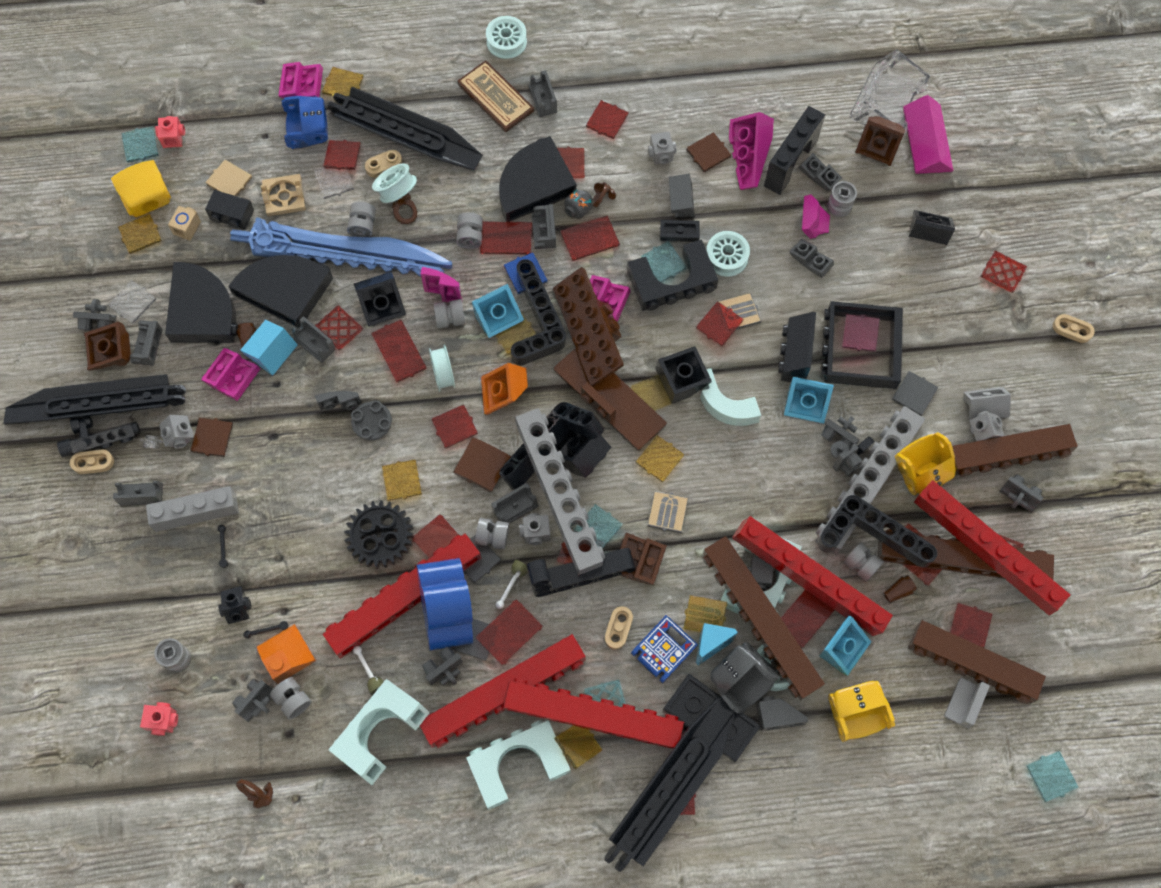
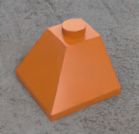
(503, 386)
(285, 654)

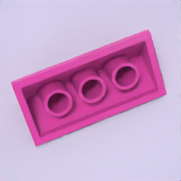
(927, 136)

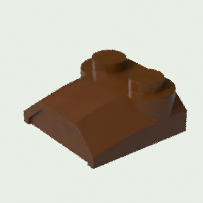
(880, 139)
(107, 346)

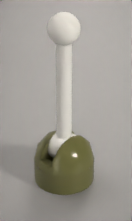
(518, 570)
(374, 682)

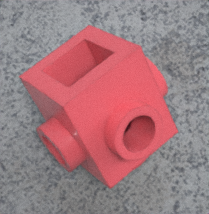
(170, 132)
(159, 718)

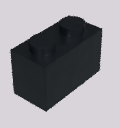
(229, 209)

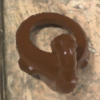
(601, 190)
(405, 200)
(259, 797)

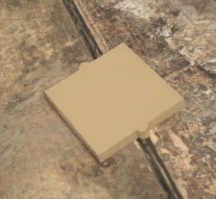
(228, 178)

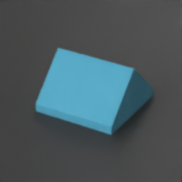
(497, 311)
(269, 346)
(808, 399)
(712, 640)
(846, 646)

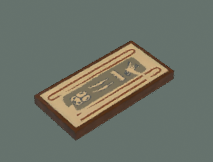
(495, 96)

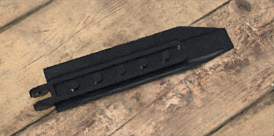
(405, 128)
(96, 399)
(672, 786)

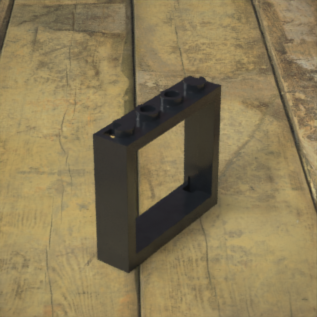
(885, 313)

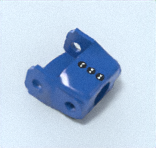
(305, 121)

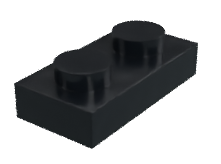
(679, 230)

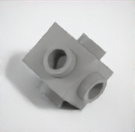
(661, 148)
(986, 426)
(176, 431)
(535, 529)

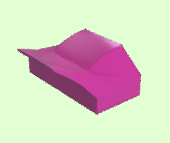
(815, 218)

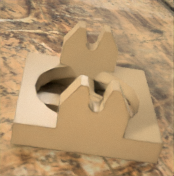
(298, 205)

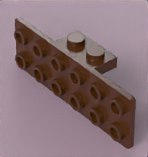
(590, 326)
(613, 402)

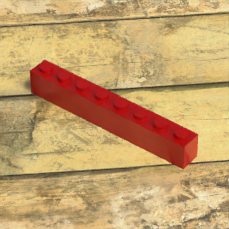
(992, 548)
(812, 576)
(392, 601)
(490, 697)
(592, 714)

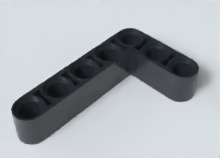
(541, 314)
(561, 421)
(876, 530)
(565, 576)

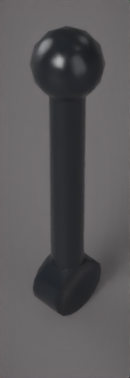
(223, 562)
(283, 625)

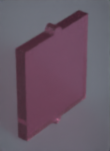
(860, 333)

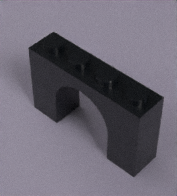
(801, 138)
(654, 293)

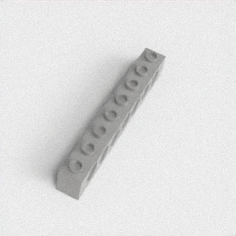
(910, 423)
(583, 561)

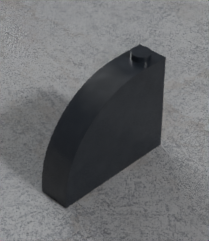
(534, 179)
(283, 286)
(199, 307)

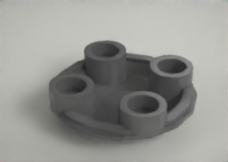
(371, 420)

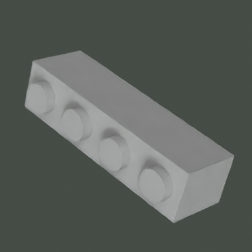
(192, 509)

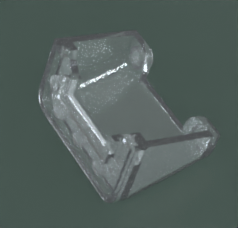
(889, 88)

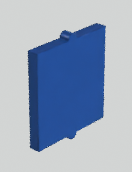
(512, 271)

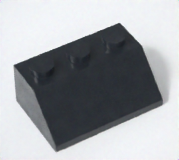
(797, 347)

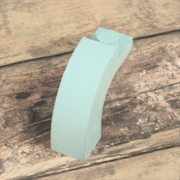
(727, 410)

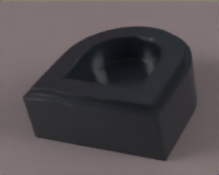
(864, 445)

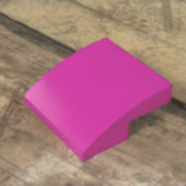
(300, 80)
(440, 283)
(610, 293)
(230, 374)

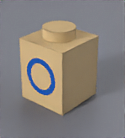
(184, 222)

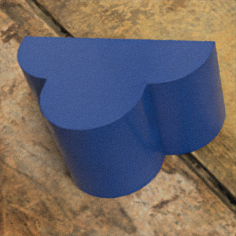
(445, 604)

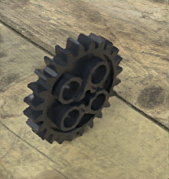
(376, 516)

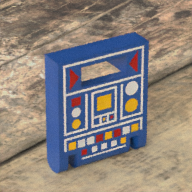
(662, 651)

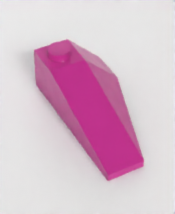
(751, 141)

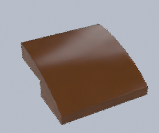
(481, 464)
(646, 556)

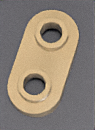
(383, 162)
(1072, 328)
(93, 461)
(618, 628)

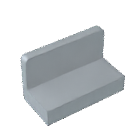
(992, 400)
(966, 702)

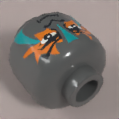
(578, 204)

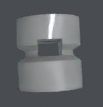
(842, 199)
(361, 219)
(469, 230)
(449, 314)
(492, 533)
(863, 562)
(176, 659)
(290, 698)

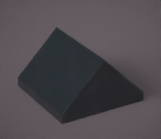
(931, 227)

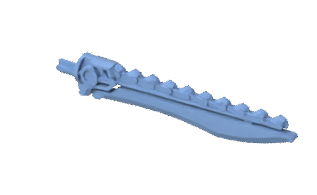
(384, 252)

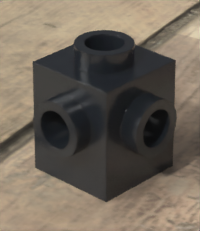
(234, 605)

